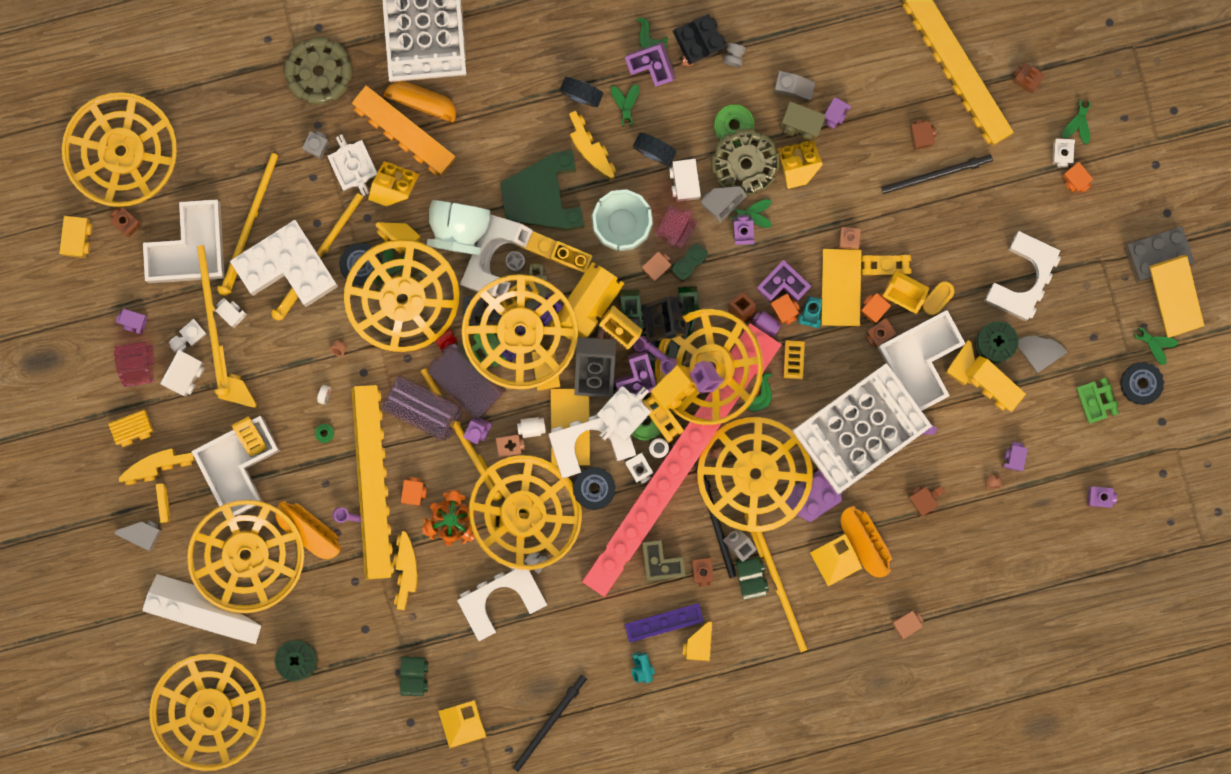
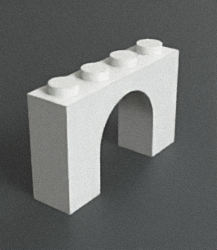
(498, 233)
(1043, 259)
(564, 441)
(474, 603)

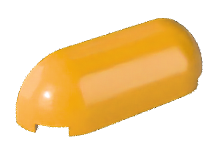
(421, 100)
(314, 534)
(866, 542)

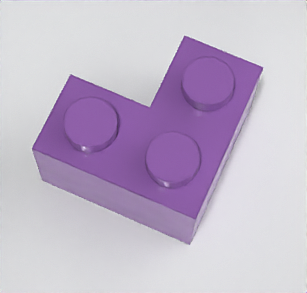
(652, 58)
(785, 279)
(641, 374)

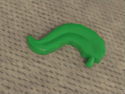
(644, 38)
(763, 400)

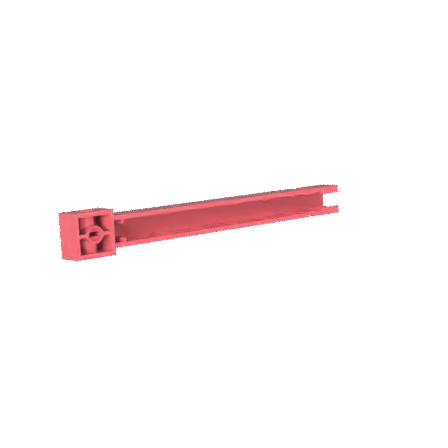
(671, 473)

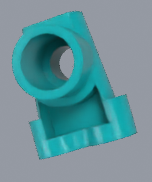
(809, 316)
(643, 670)

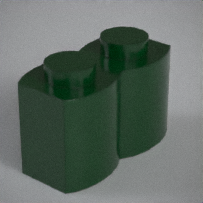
(685, 266)
(751, 578)
(412, 676)

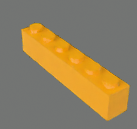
(404, 131)

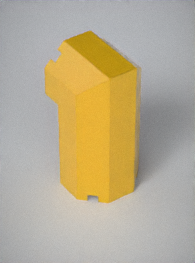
(590, 300)

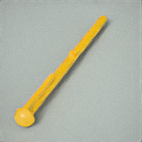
(231, 274)
(291, 297)
(218, 354)
(477, 459)
(763, 551)

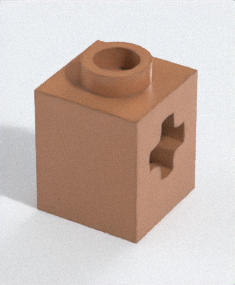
(849, 238)
(657, 266)
(505, 452)
(908, 624)

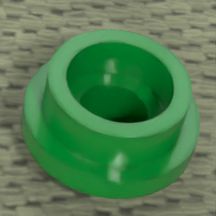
(329, 437)

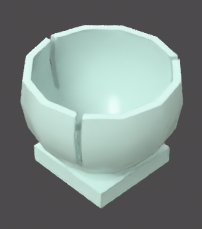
(622, 220)
(457, 226)

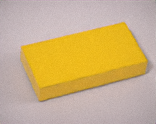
(163, 503)

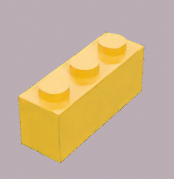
(994, 384)

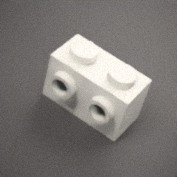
(685, 180)

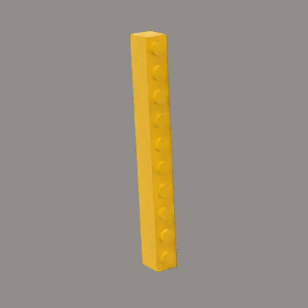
(959, 70)
(371, 482)

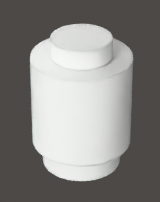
(531, 427)
(658, 448)

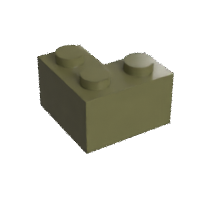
(802, 120)
(658, 567)

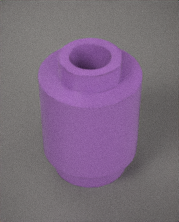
(766, 323)

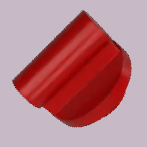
(447, 338)

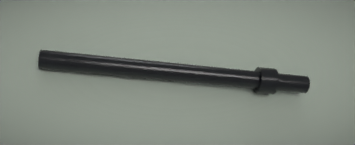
(972, 163)
(719, 534)
(572, 692)

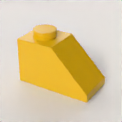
(961, 364)
(239, 392)
(699, 644)

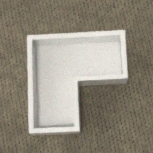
(288, 255)
(179, 259)
(912, 357)
(226, 464)

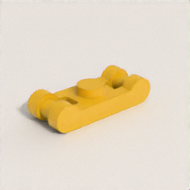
(886, 265)
(662, 417)

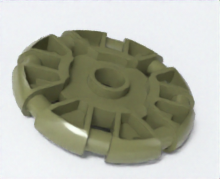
(315, 59)
(742, 151)

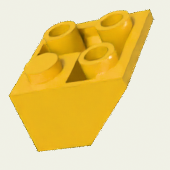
(799, 163)
(392, 184)
(397, 231)
(836, 560)
(462, 723)

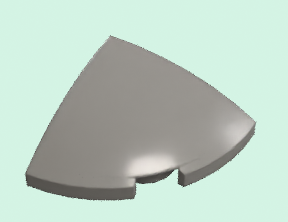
(1040, 351)

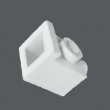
(1058, 158)
(230, 312)
(636, 461)

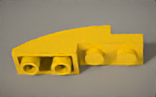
(593, 154)
(558, 252)
(149, 466)
(407, 562)

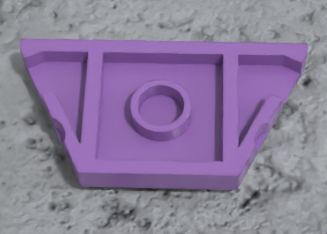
(820, 499)

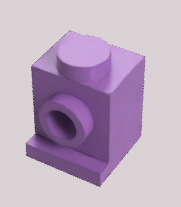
(835, 113)
(740, 222)
(131, 321)
(705, 377)
(477, 430)
(1015, 457)
(1094, 497)

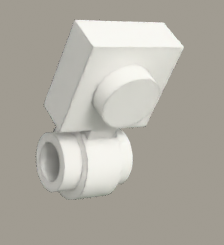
(191, 333)

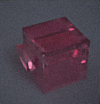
(676, 227)
(134, 363)

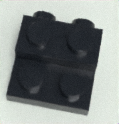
(699, 39)
(664, 319)

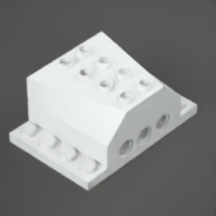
(424, 39)
(862, 428)

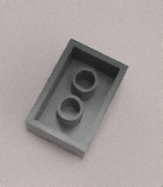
(1156, 250)
(595, 367)

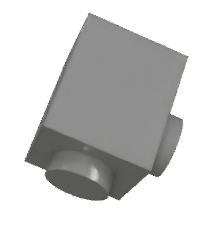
(316, 144)
(739, 544)

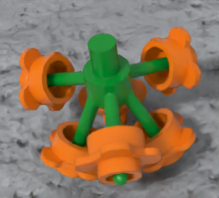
(441, 512)

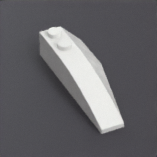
(186, 605)

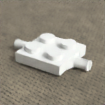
(352, 165)
(624, 413)

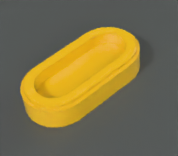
(938, 298)

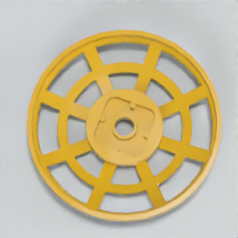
(111, 141)
(401, 285)
(519, 343)
(724, 365)
(754, 487)
(532, 505)
(245, 567)
(195, 712)

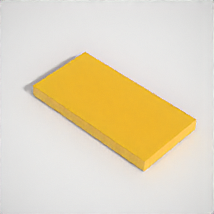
(841, 287)
(1176, 296)
(568, 409)

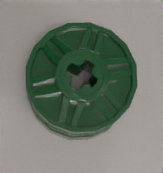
(987, 348)
(308, 660)

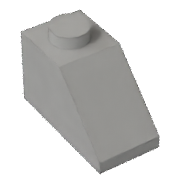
(794, 86)
(722, 201)
(141, 534)

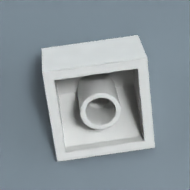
(183, 373)

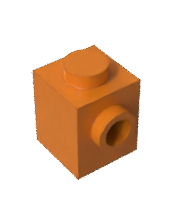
(1077, 179)
(875, 307)
(785, 309)
(413, 491)

